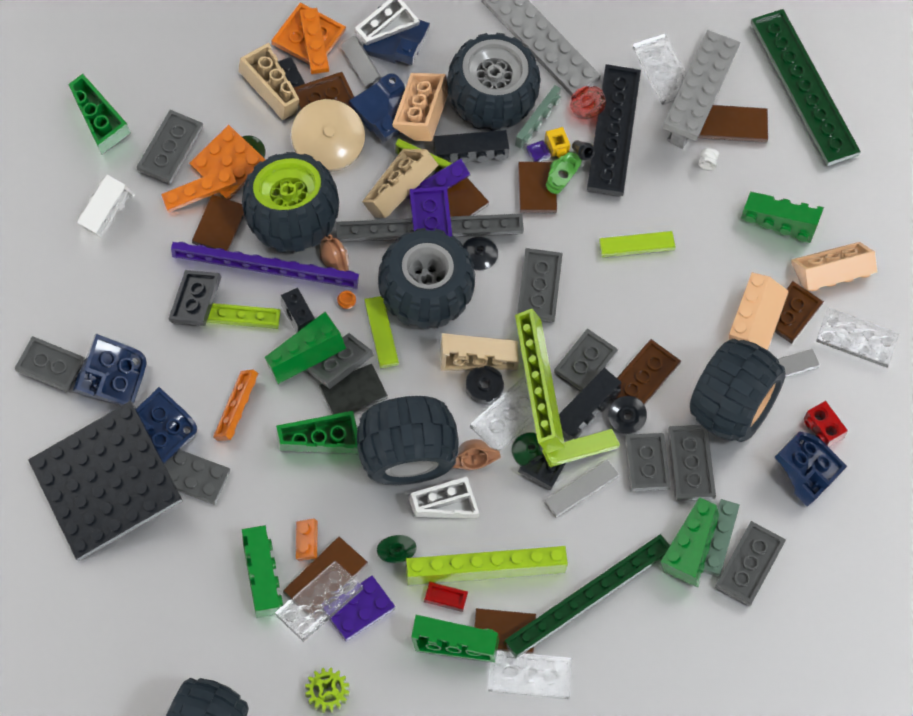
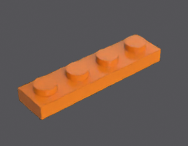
(314, 40)
(199, 189)
(235, 405)

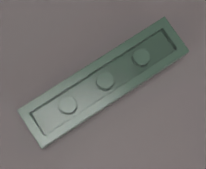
(535, 121)
(721, 539)

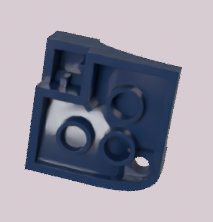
(401, 46)
(379, 106)
(110, 372)
(166, 423)
(809, 465)

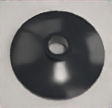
(484, 259)
(623, 406)

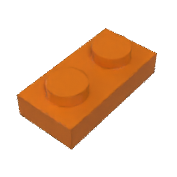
(306, 539)

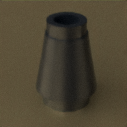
(583, 149)

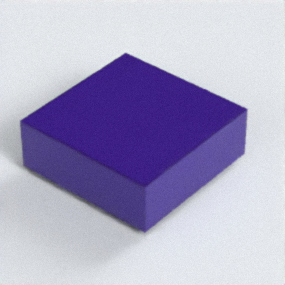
(538, 151)

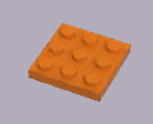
(291, 37)
(225, 151)

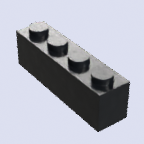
(472, 146)
(589, 403)

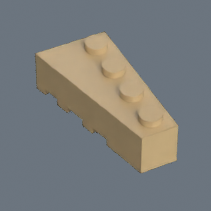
(269, 80)
(402, 175)
(469, 352)

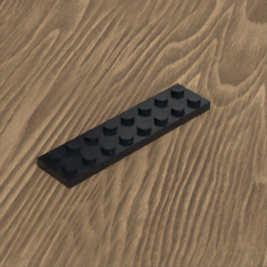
(614, 131)

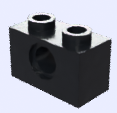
(296, 309)

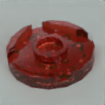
(588, 102)

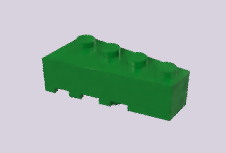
(101, 118)
(782, 216)
(305, 349)
(323, 434)
(692, 543)
(260, 571)
(454, 639)

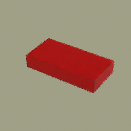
(446, 596)

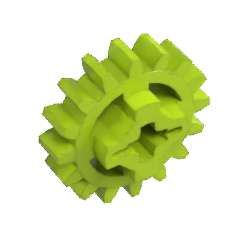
(320, 685)

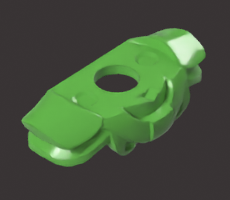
(568, 163)

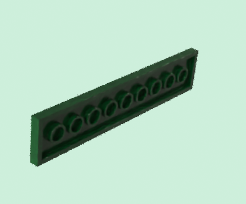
(805, 87)

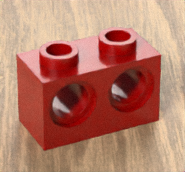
(829, 422)

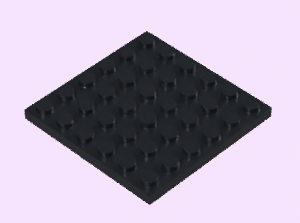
(105, 480)

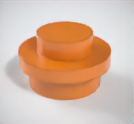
(346, 299)

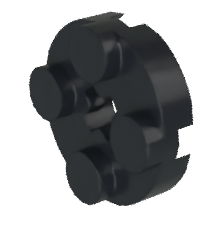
(481, 394)

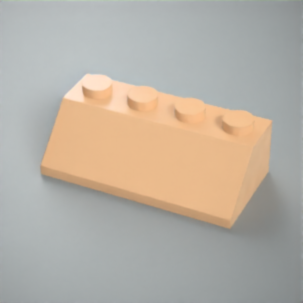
(421, 106)
(835, 266)
(759, 311)

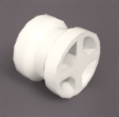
(708, 159)

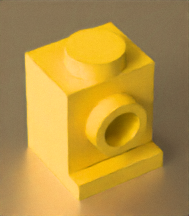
(557, 142)

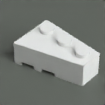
(386, 21)
(104, 205)
(445, 501)

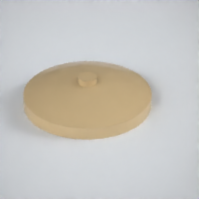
(328, 133)

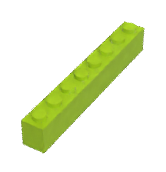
(539, 381)
(486, 565)

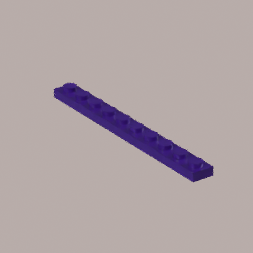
(265, 265)

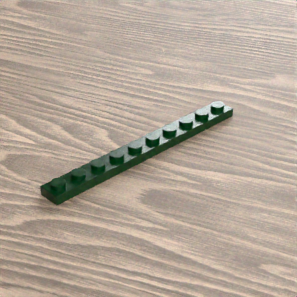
(587, 596)

